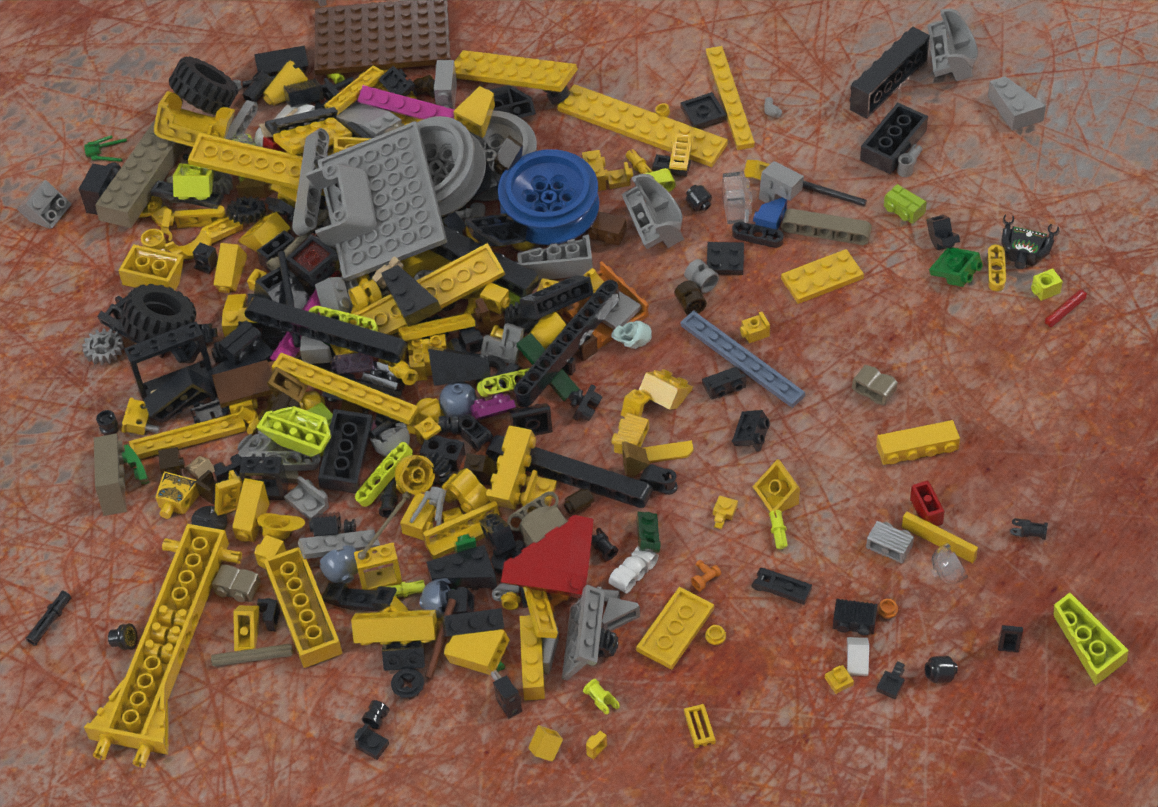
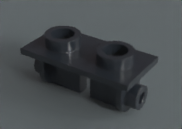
(203, 411)

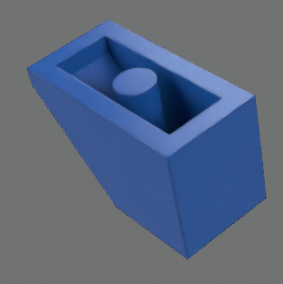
(771, 213)

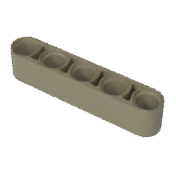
(826, 226)

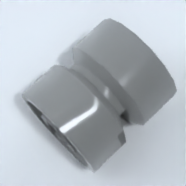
(702, 275)

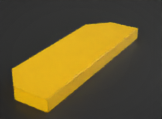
(669, 451)

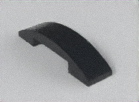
(358, 599)

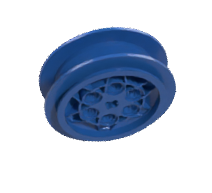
(550, 195)

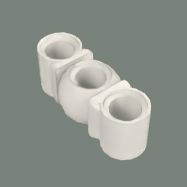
(633, 569)

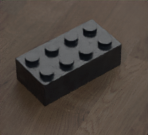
(893, 138)
(345, 451)

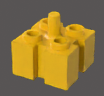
(419, 354)

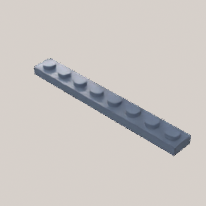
(743, 359)

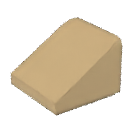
(200, 466)

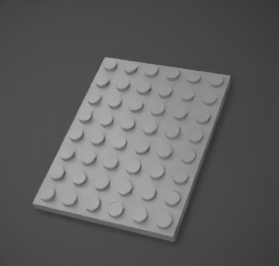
(401, 198)

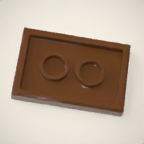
(242, 383)

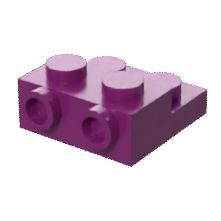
(498, 405)

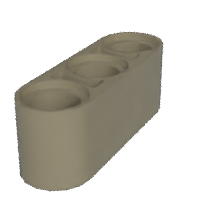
(537, 503)

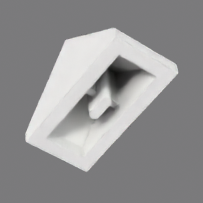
(857, 656)

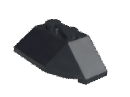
(513, 101)
(496, 230)

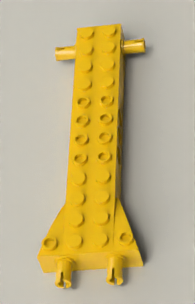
(139, 705)

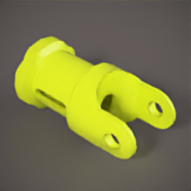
(600, 696)

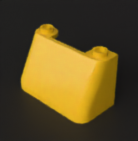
(185, 125)

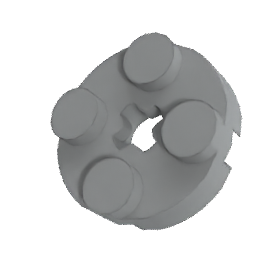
(258, 442)

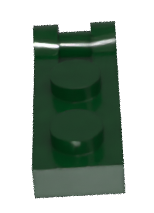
(648, 531)

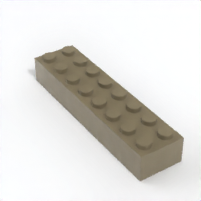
(133, 183)

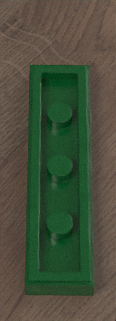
(532, 351)

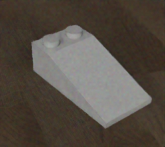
(368, 118)

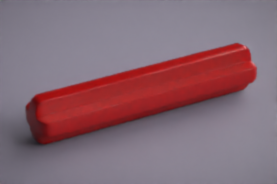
(1065, 308)

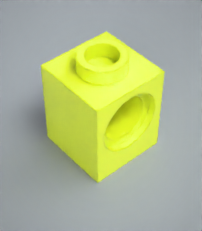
(1046, 284)

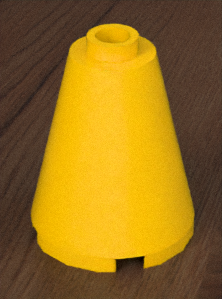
(288, 75)
(548, 329)

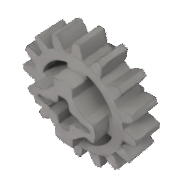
(103, 346)

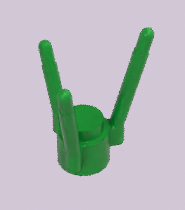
(93, 149)

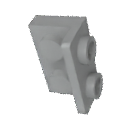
(307, 499)

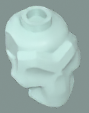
(633, 334)

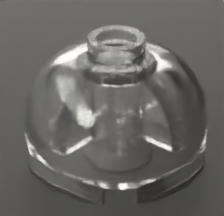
(947, 566)

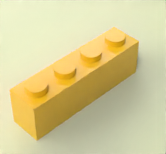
(918, 442)
(394, 626)
(531, 661)

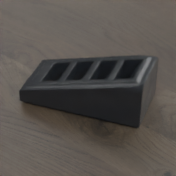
(1010, 638)

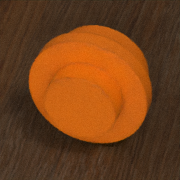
(887, 608)

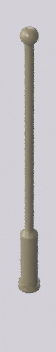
(406, 496)

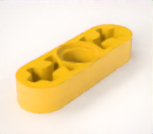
(991, 261)

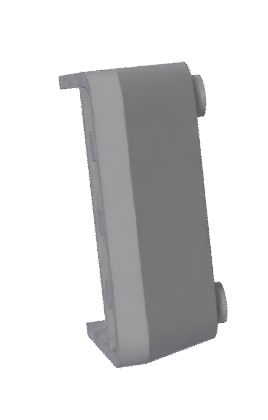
(358, 211)

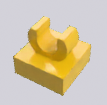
(839, 679)

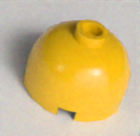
(414, 474)

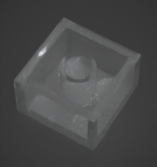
(736, 197)

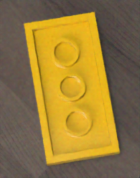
(294, 139)
(822, 276)
(675, 628)

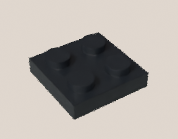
(703, 110)
(726, 257)

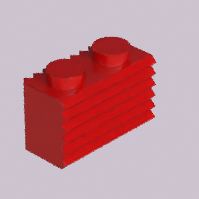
(927, 503)

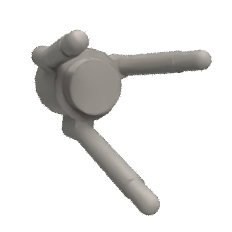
(436, 498)

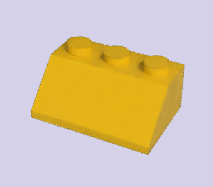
(151, 266)

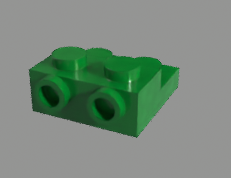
(957, 266)

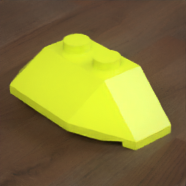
(296, 430)

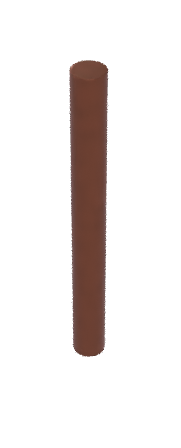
(439, 642)

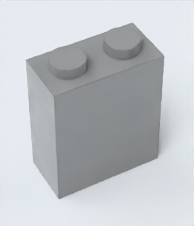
(445, 84)

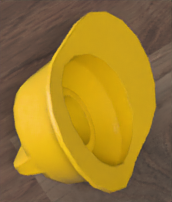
(426, 408)
(279, 525)

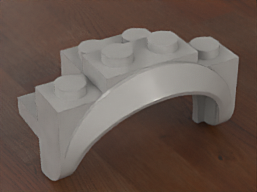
(954, 53)
(656, 218)

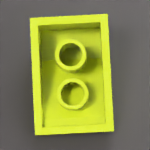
(192, 182)

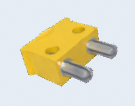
(137, 418)

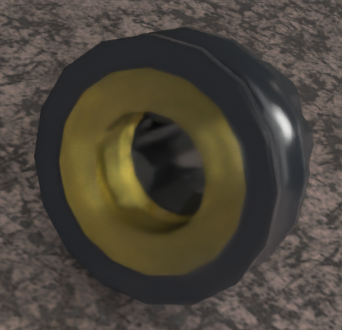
(123, 637)

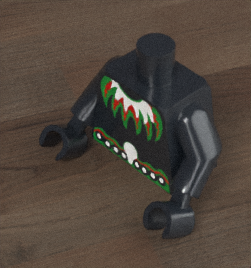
(1025, 245)

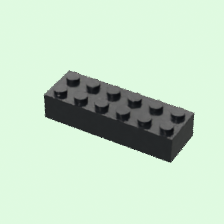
(889, 72)

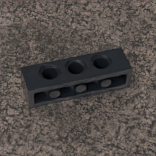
(556, 297)

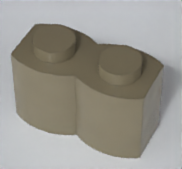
(874, 385)
(236, 583)

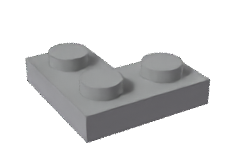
(507, 346)

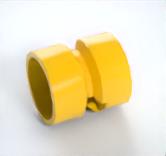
(154, 239)
(358, 294)

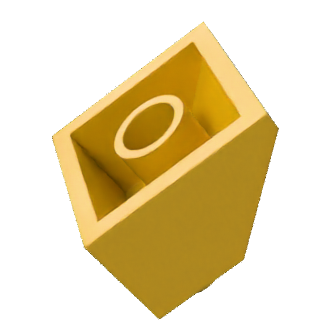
(264, 231)

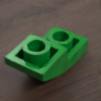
(133, 460)
(464, 543)

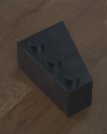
(457, 366)
(464, 569)

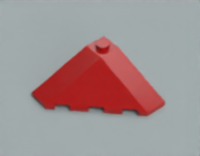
(556, 562)

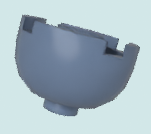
(457, 399)
(339, 566)
(435, 596)

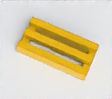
(703, 741)

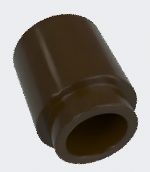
(578, 501)

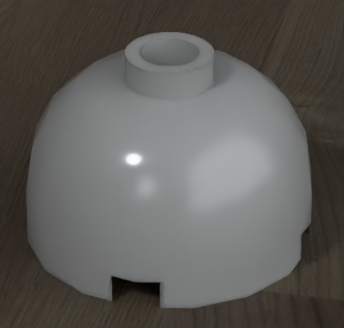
(391, 439)

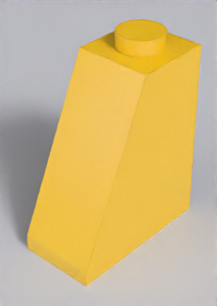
(476, 111)
(229, 267)
(251, 505)
(477, 650)

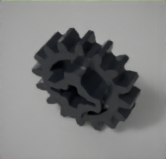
(246, 210)

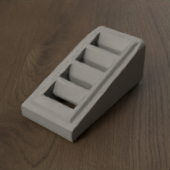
(549, 647)

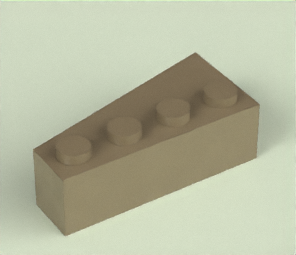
(110, 474)

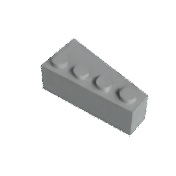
(559, 260)

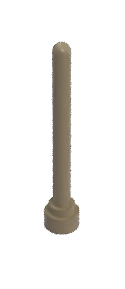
(273, 263)

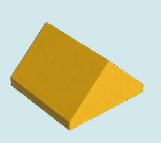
(777, 488)

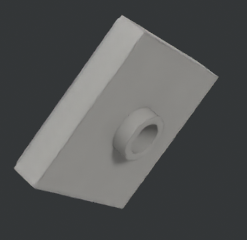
(622, 312)

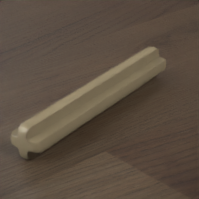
(251, 655)

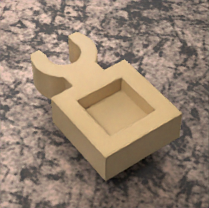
(378, 277)

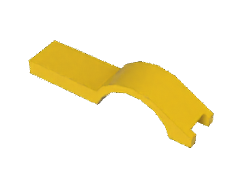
(208, 235)

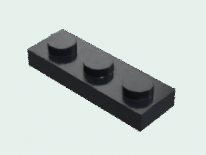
(472, 622)

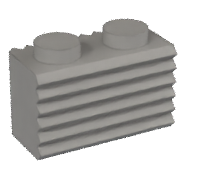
(890, 541)

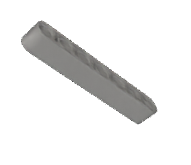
(307, 195)

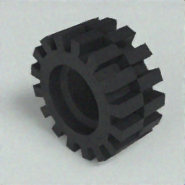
(514, 316)

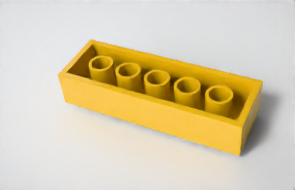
(302, 607)

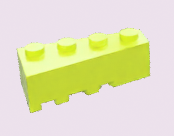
(1093, 643)

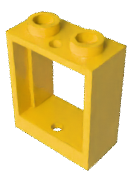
(381, 577)

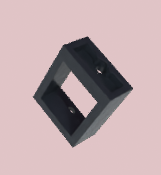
(271, 466)

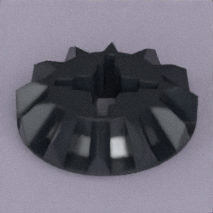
(410, 676)

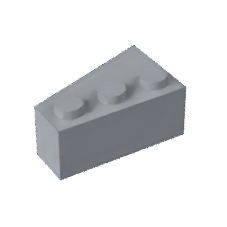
(1015, 104)

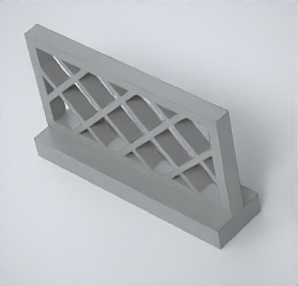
(583, 631)

